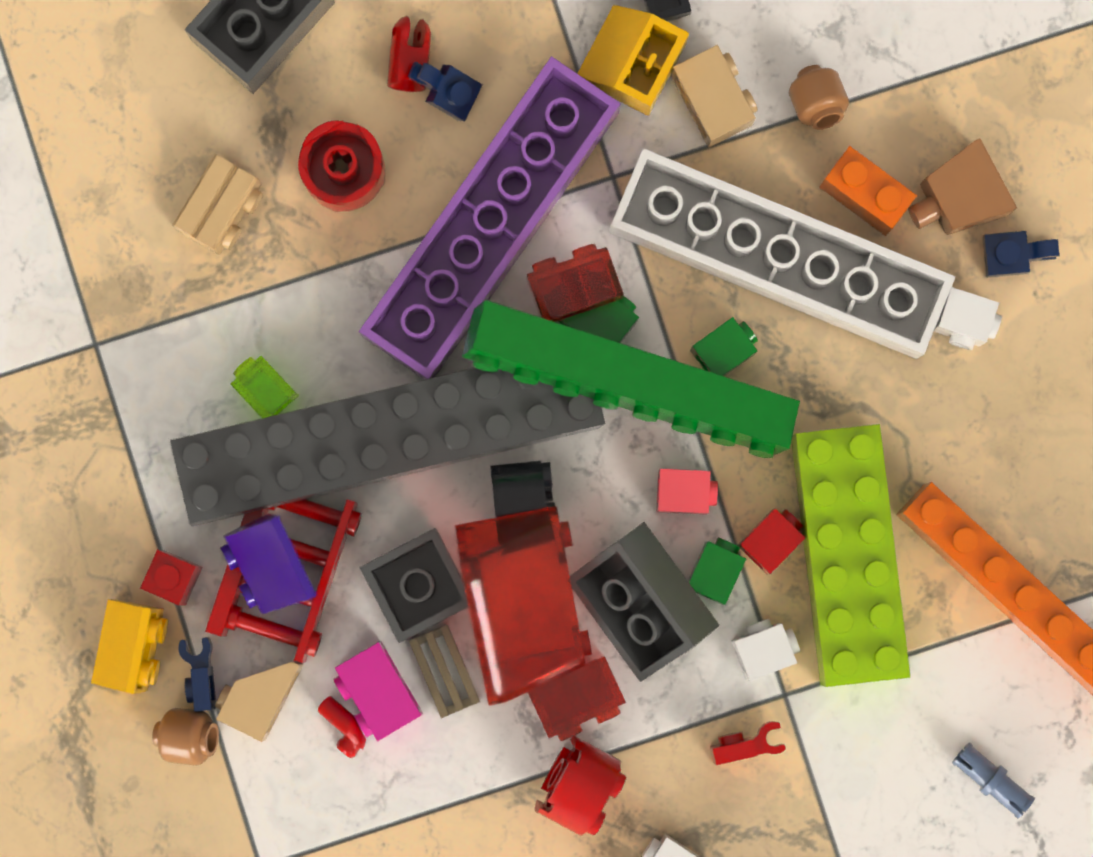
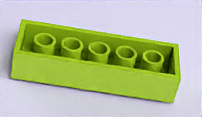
(850, 556)

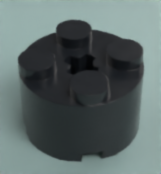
(521, 487)

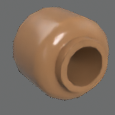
(818, 97)
(186, 736)

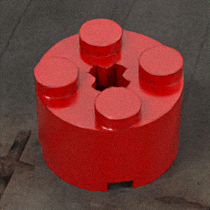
(352, 144)
(580, 787)

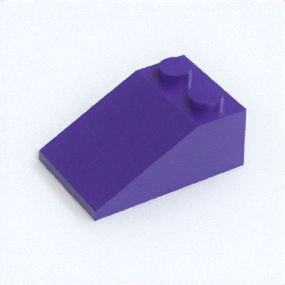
(267, 564)

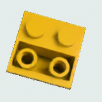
(633, 57)
(129, 647)

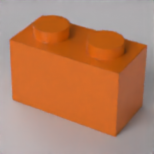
(868, 191)

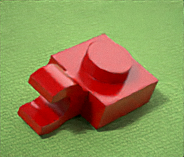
(736, 747)

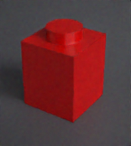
(772, 540)
(171, 577)

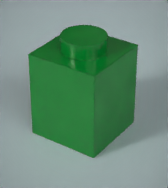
(725, 347)
(717, 570)

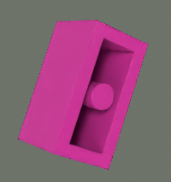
(377, 691)

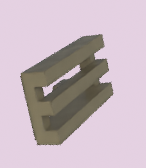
(458, 704)

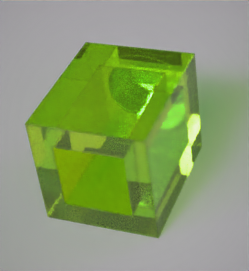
(263, 387)

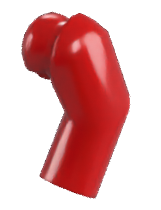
(346, 724)

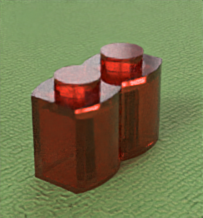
(574, 284)

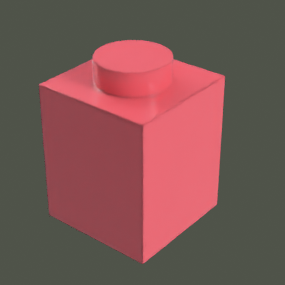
(685, 491)

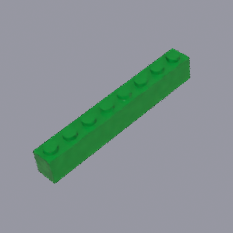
(629, 379)

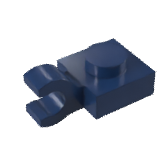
(449, 88)
(1010, 253)
(200, 686)

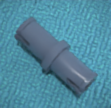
(993, 780)

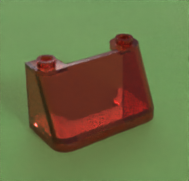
(521, 601)

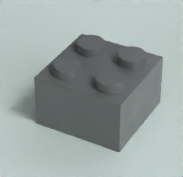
(416, 585)

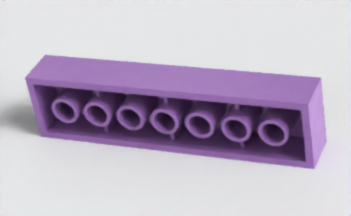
(490, 219)

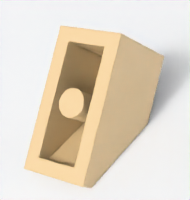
(257, 700)

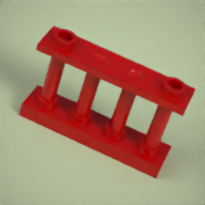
(228, 615)

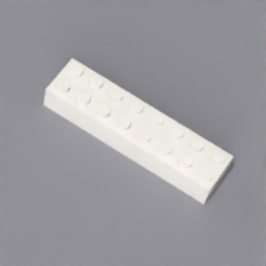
(782, 254)

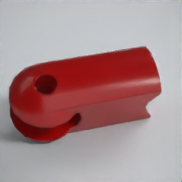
(403, 55)

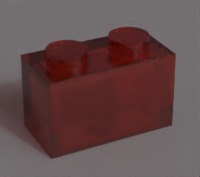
(578, 698)

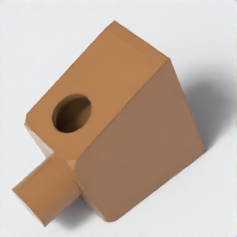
(963, 193)

